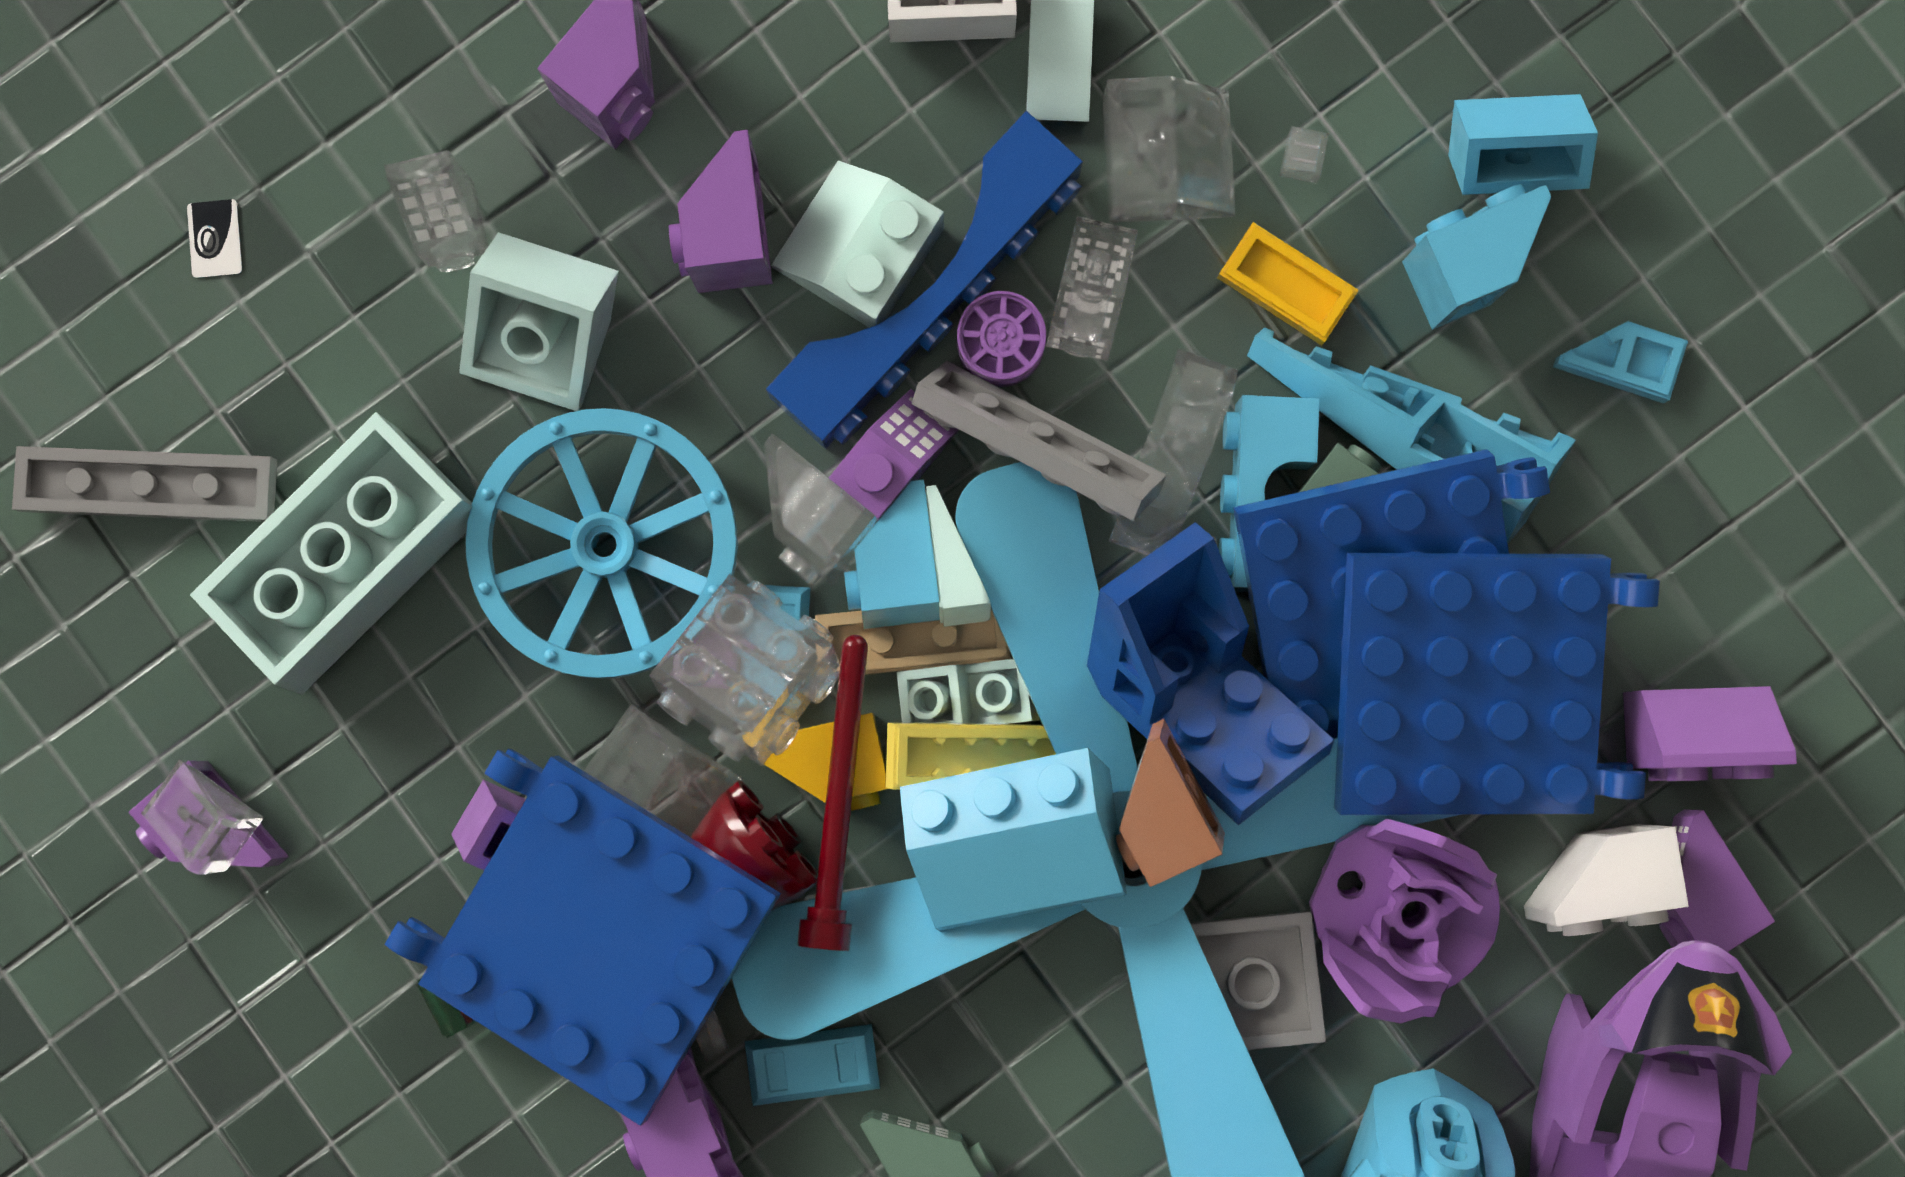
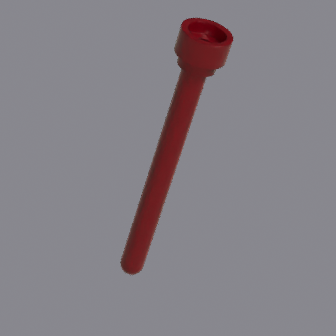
(826, 921)

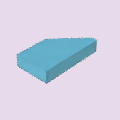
(1630, 360)

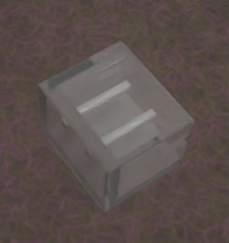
(1304, 154)

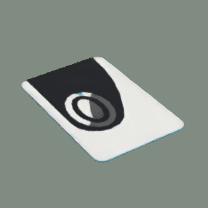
(214, 238)

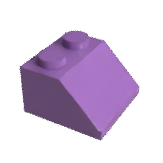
(604, 70)
(723, 223)

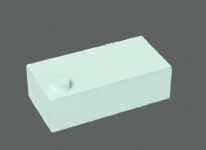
(335, 555)

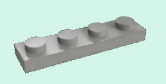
(1039, 440)
(144, 484)

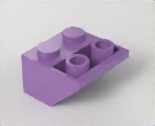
(1694, 729)

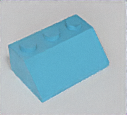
(1014, 839)

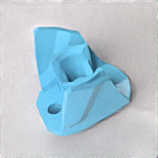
(1428, 1129)

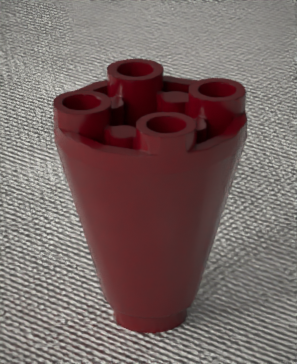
(757, 844)

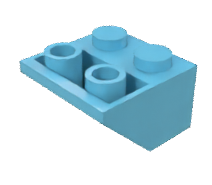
(1477, 258)

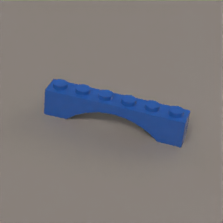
(839, 376)

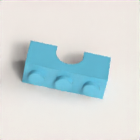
(1264, 438)

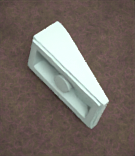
(959, 585)

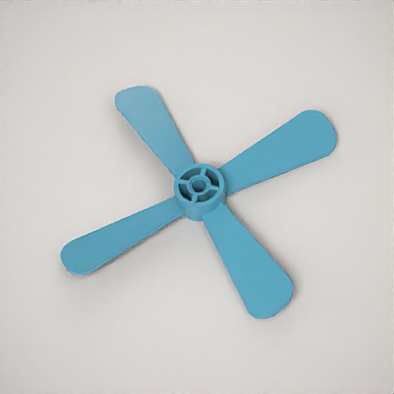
(1205, 1087)

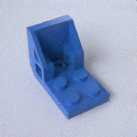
(1173, 650)

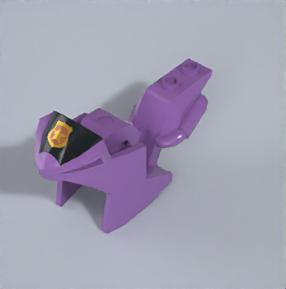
(1681, 1103)

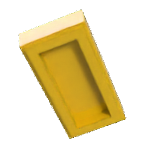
(1287, 284)

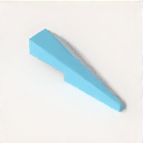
(1407, 419)

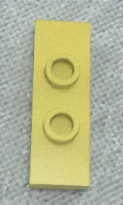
(948, 749)

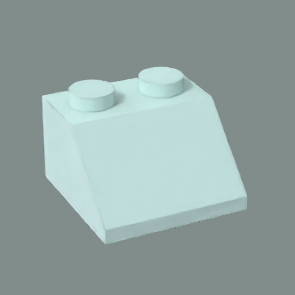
(860, 242)
(536, 320)

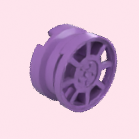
(1001, 338)

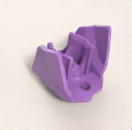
(1394, 961)

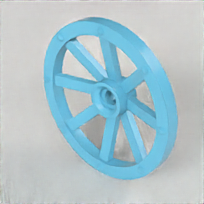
(584, 535)

